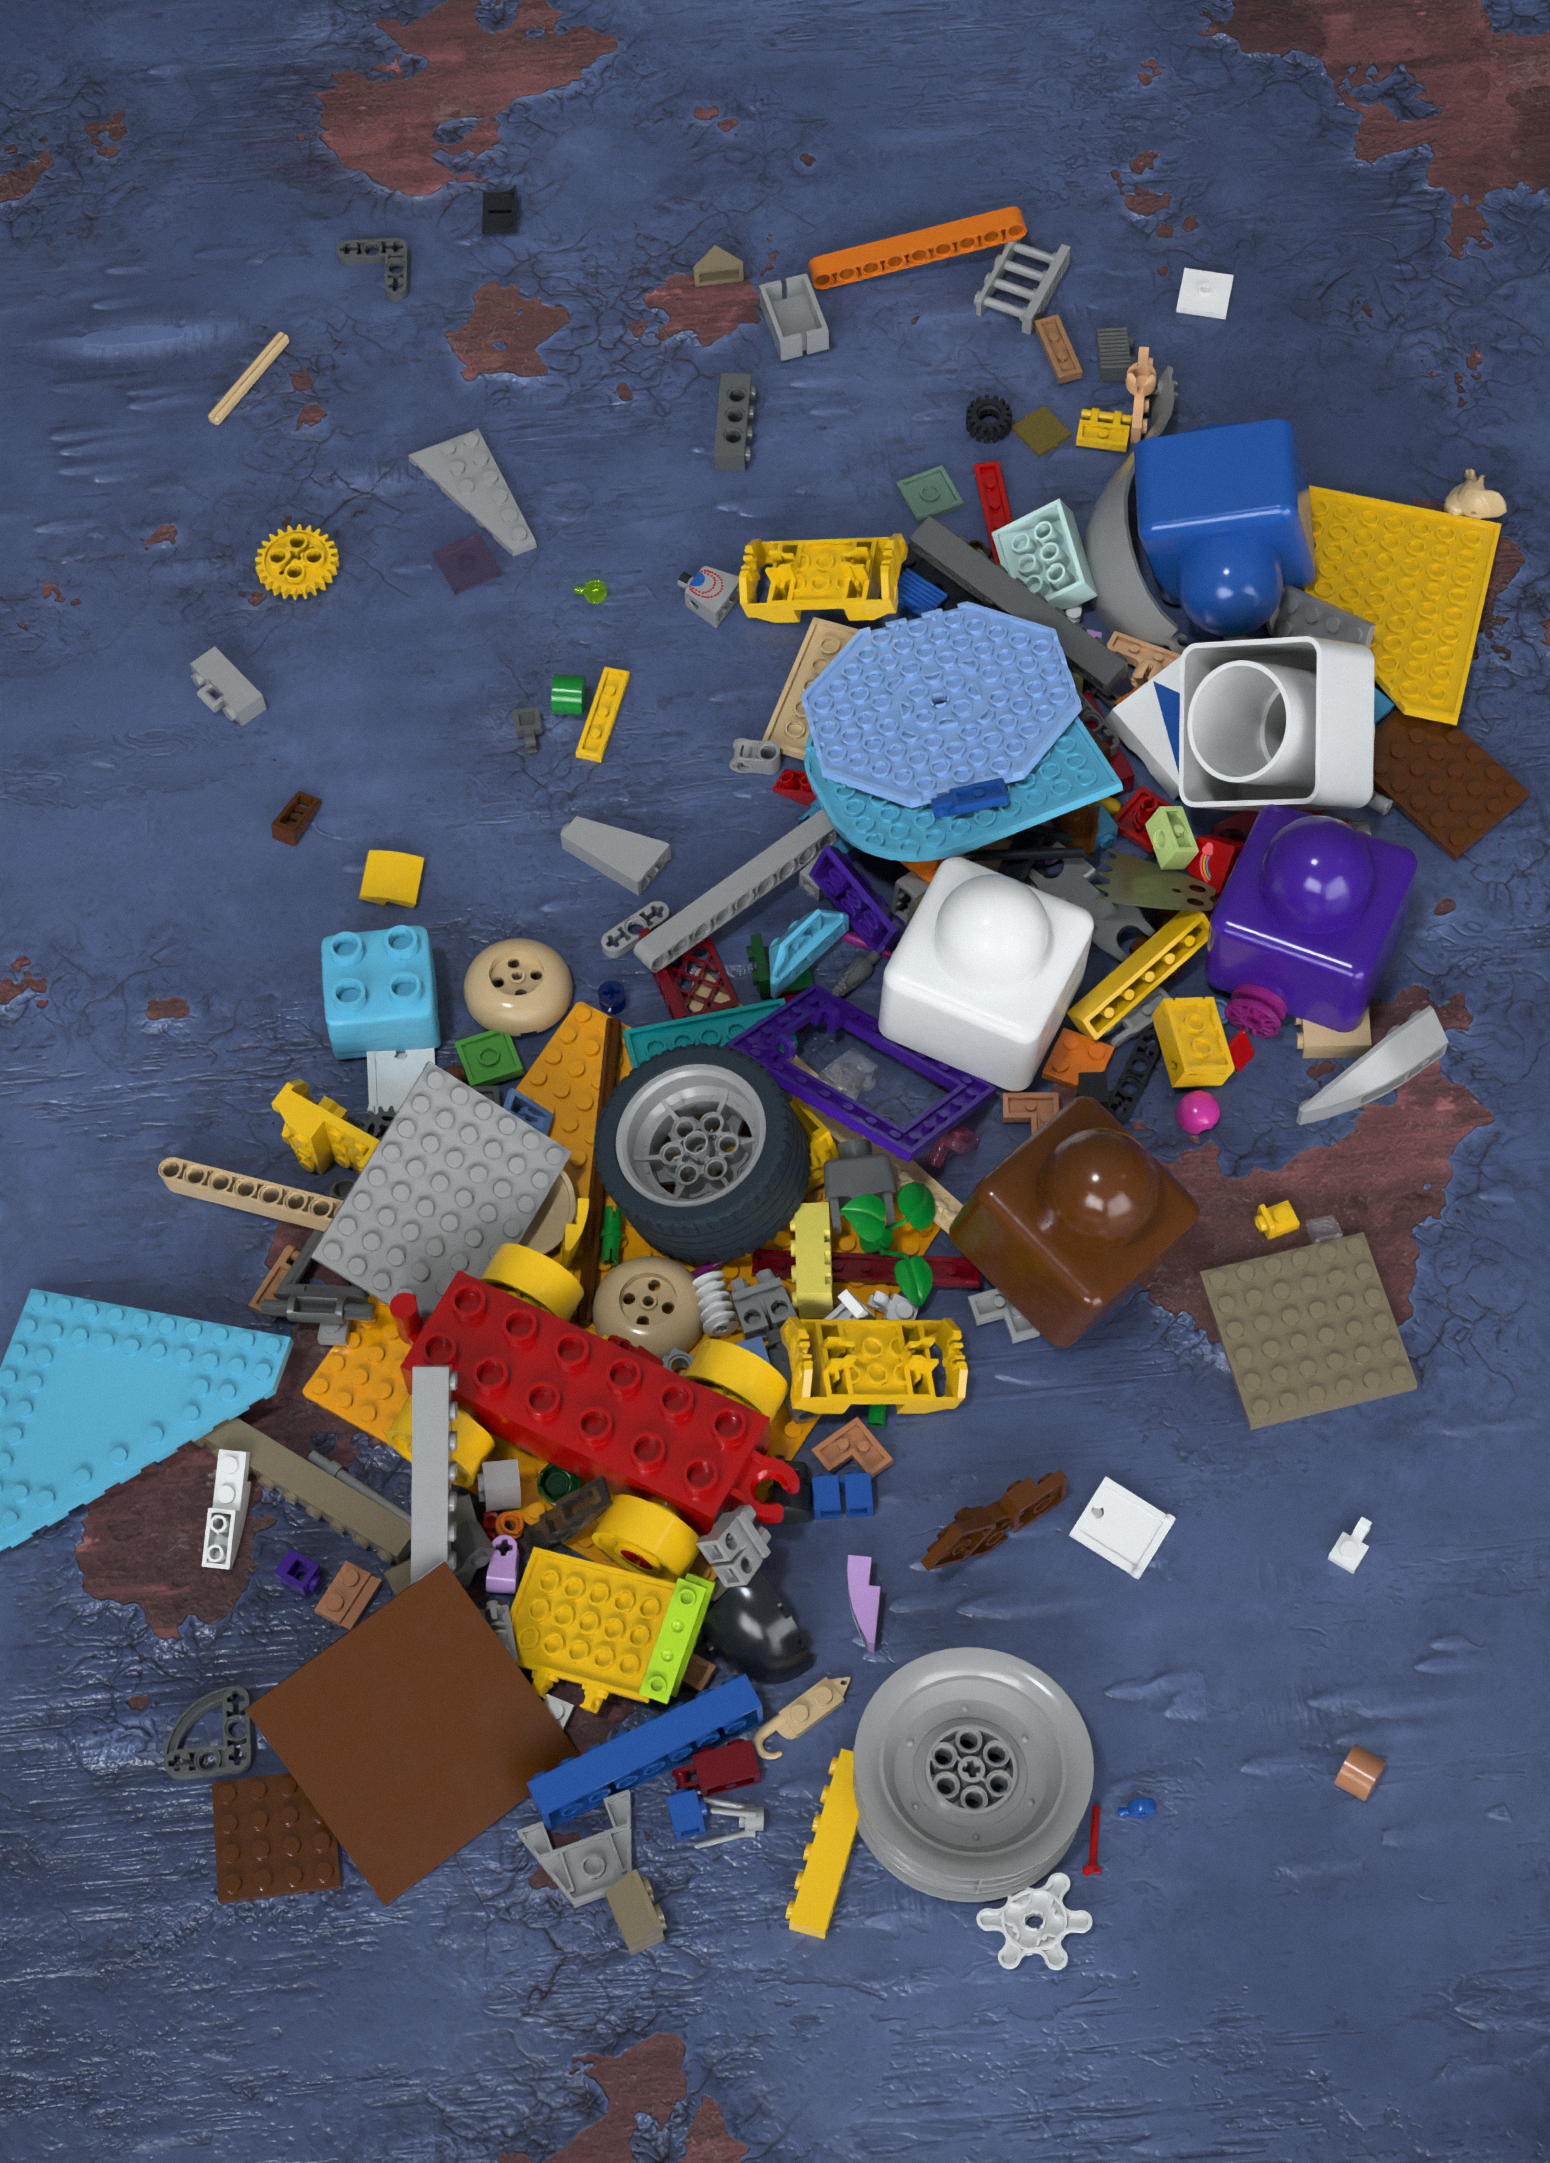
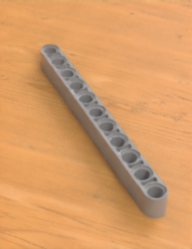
(736, 892)

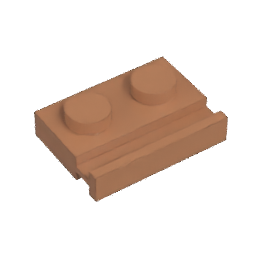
(348, 1596)

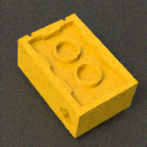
(1193, 1042)

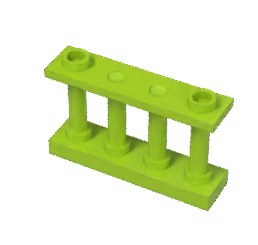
(677, 1637)

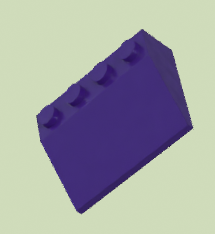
(853, 895)

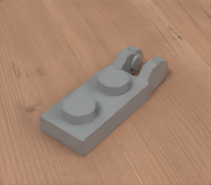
(1138, 1018)

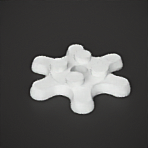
(1045, 1941)

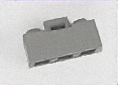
(229, 685)

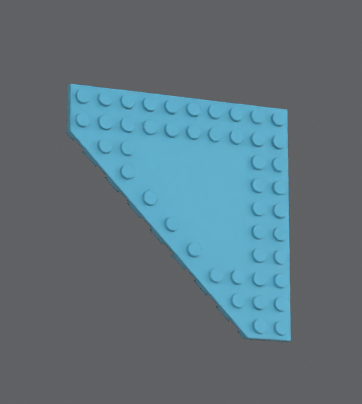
(109, 1390)

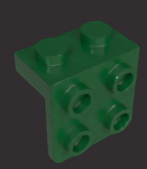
(761, 974)

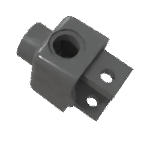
(857, 1174)

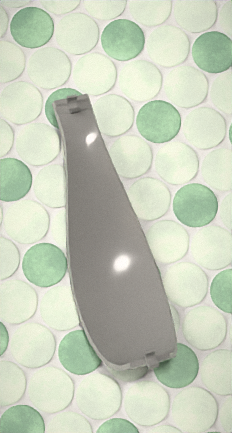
(1123, 596)

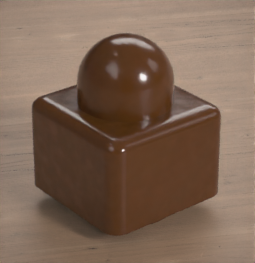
(1073, 1221)

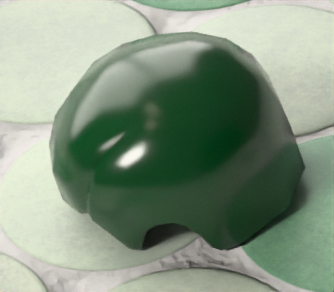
(556, 1483)

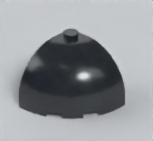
(754, 1636)

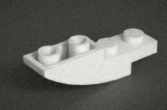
(229, 1510)

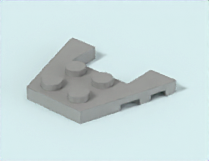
(591, 1864)

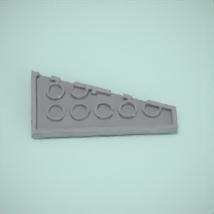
(474, 483)

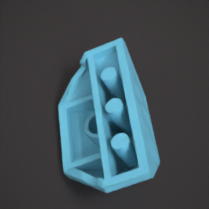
(803, 945)

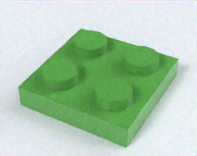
(488, 1058)

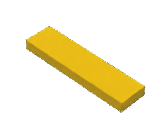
(602, 714)

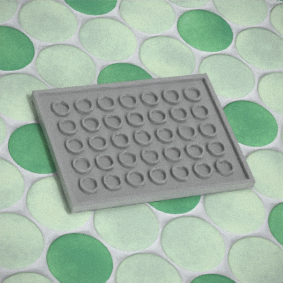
(439, 1193)

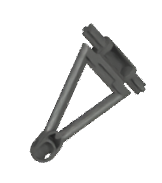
(318, 1302)

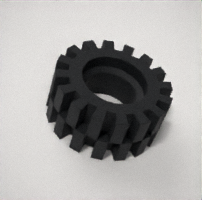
(985, 407)

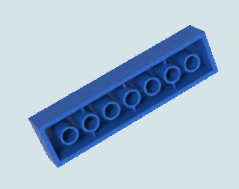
(645, 1751)

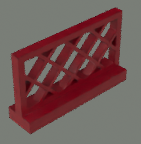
(674, 995)

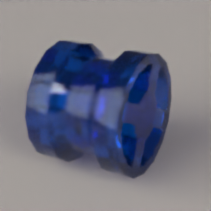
(612, 1004)

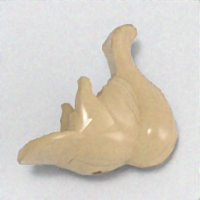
(1474, 500)

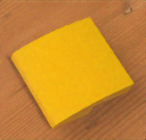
(391, 878)
(573, 1233)

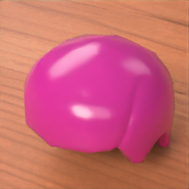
(1197, 1112)

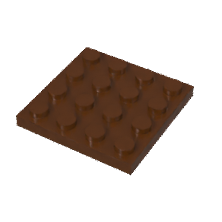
(270, 1841)

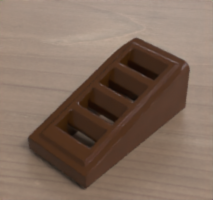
(291, 833)

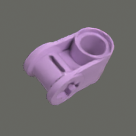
(503, 1570)

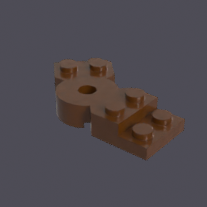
(983, 1529)

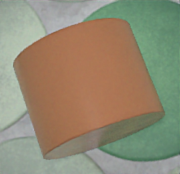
(1360, 1772)

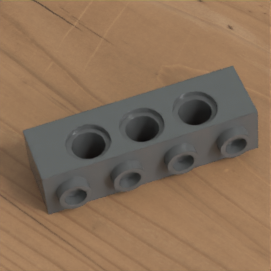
(733, 422)

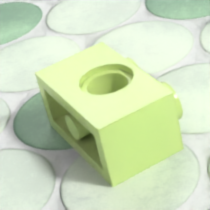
(1171, 837)

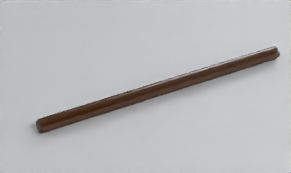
(596, 1188)

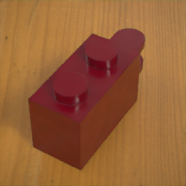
(720, 1769)

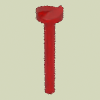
(1092, 1868)

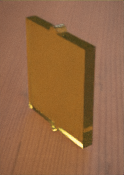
(1041, 431)

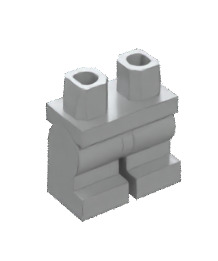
(760, 1301)
(735, 1546)

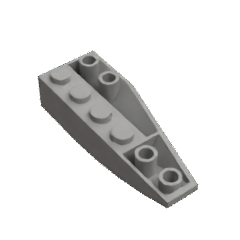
(1382, 1069)

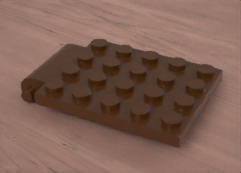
(1442, 780)

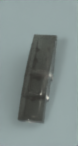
(569, 1516)

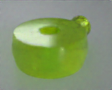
(593, 591)

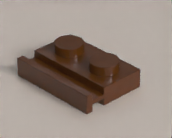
(1082, 825)

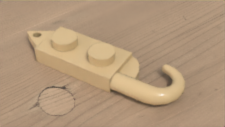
(802, 1713)

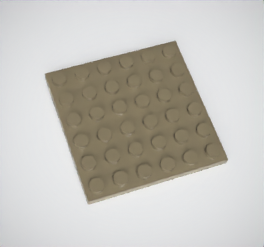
(1307, 1331)

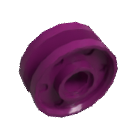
(1256, 1010)

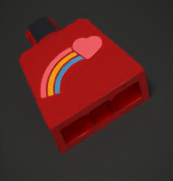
(1214, 860)

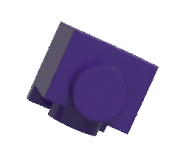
(295, 1565)

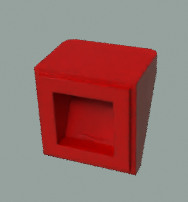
(1240, 1050)

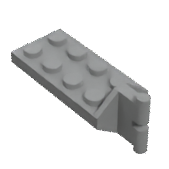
(1309, 616)

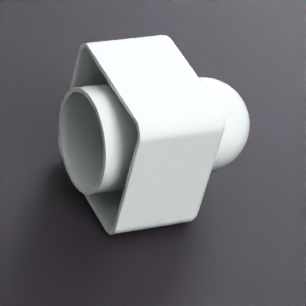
(1276, 724)
(985, 973)

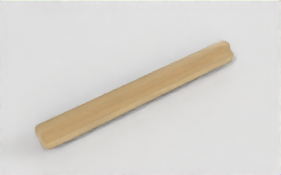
(248, 378)

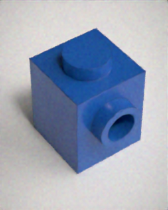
(686, 1813)

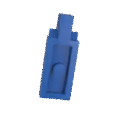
(971, 798)

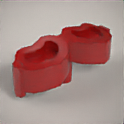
(489, 1524)

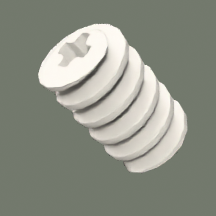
(715, 1308)

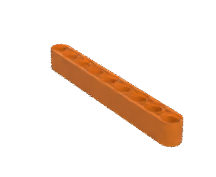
(917, 248)

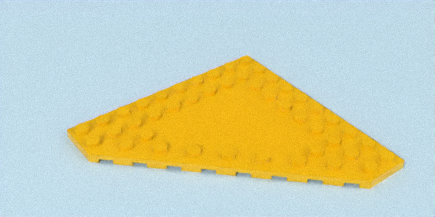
(1417, 580)

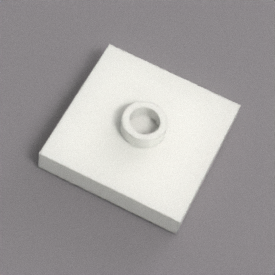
(1205, 293)

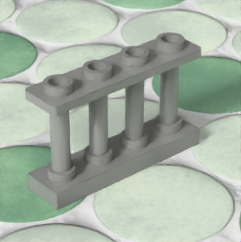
(1037, 297)

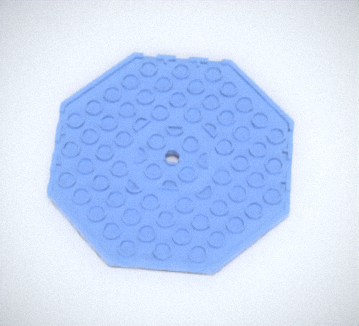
(1002, 712)

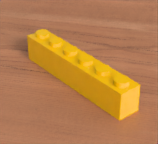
(1140, 973)
(828, 1852)

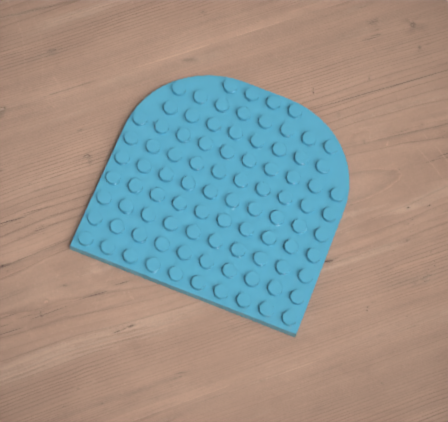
(1062, 781)

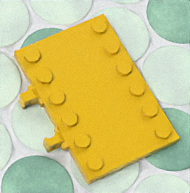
(587, 1625)

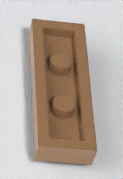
(1058, 349)

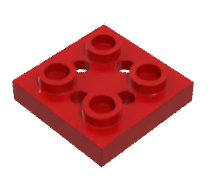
(1143, 805)

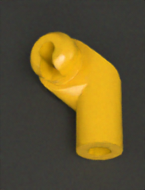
(1110, 804)

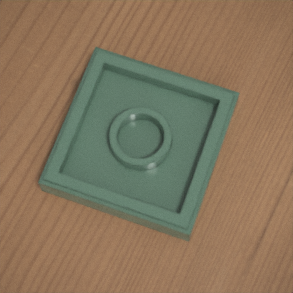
(929, 494)

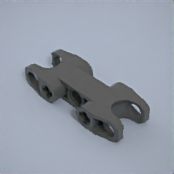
(1109, 918)

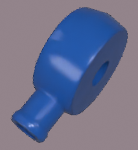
(1138, 1808)

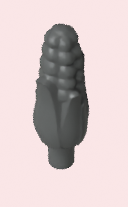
(855, 974)

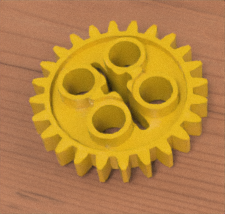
(296, 553)

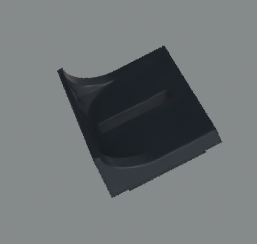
(493, 204)

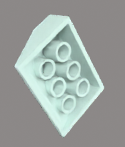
(1047, 555)

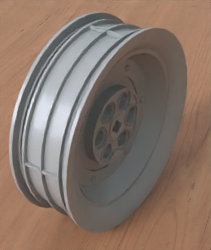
(1003, 1710)

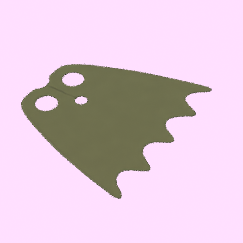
(1146, 885)

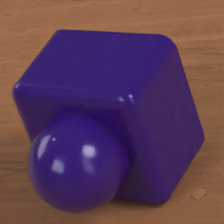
(1311, 915)

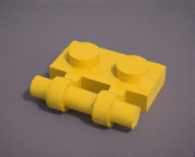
(1102, 434)

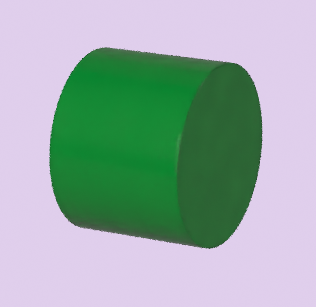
(568, 694)

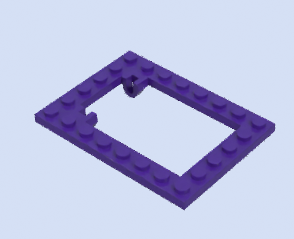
(819, 1006)

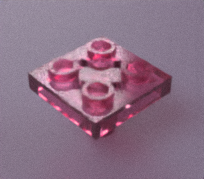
(957, 1139)

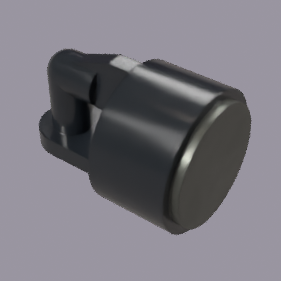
(796, 1506)

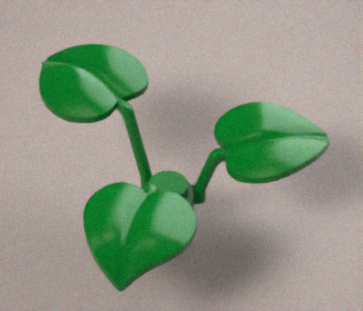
(867, 1217)

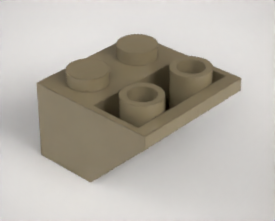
(634, 1913)

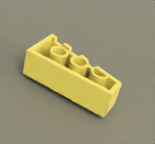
(813, 1260)

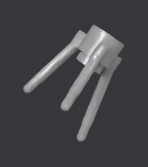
(750, 1817)

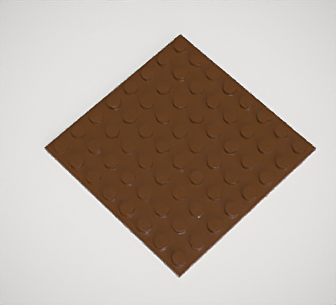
(411, 1732)

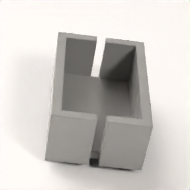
(794, 321)

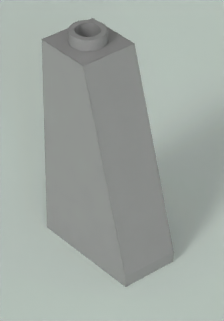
(617, 853)

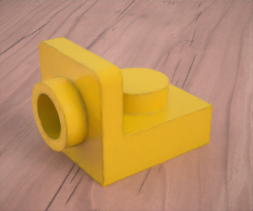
(1276, 1219)

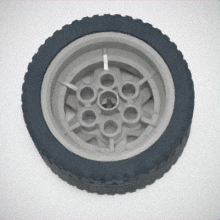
(710, 1215)

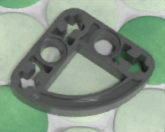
(223, 1753)

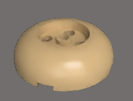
(521, 1002)
(664, 1331)

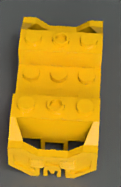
(823, 576)
(320, 1131)
(872, 1364)

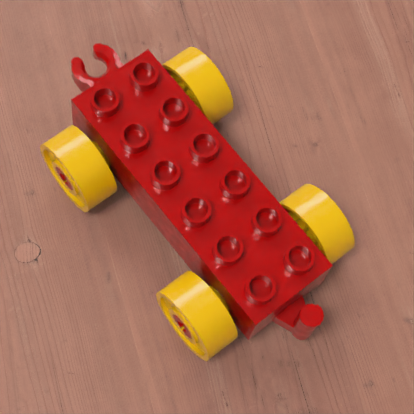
(662, 1440)

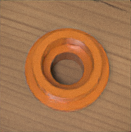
(512, 1518)

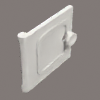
(393, 1076)
(1127, 1530)

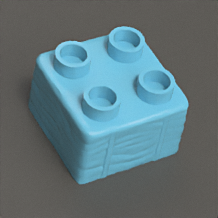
(380, 991)

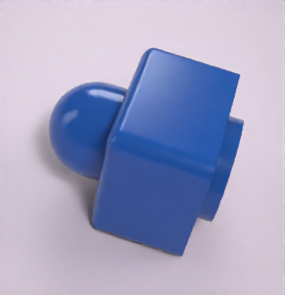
(1225, 521)

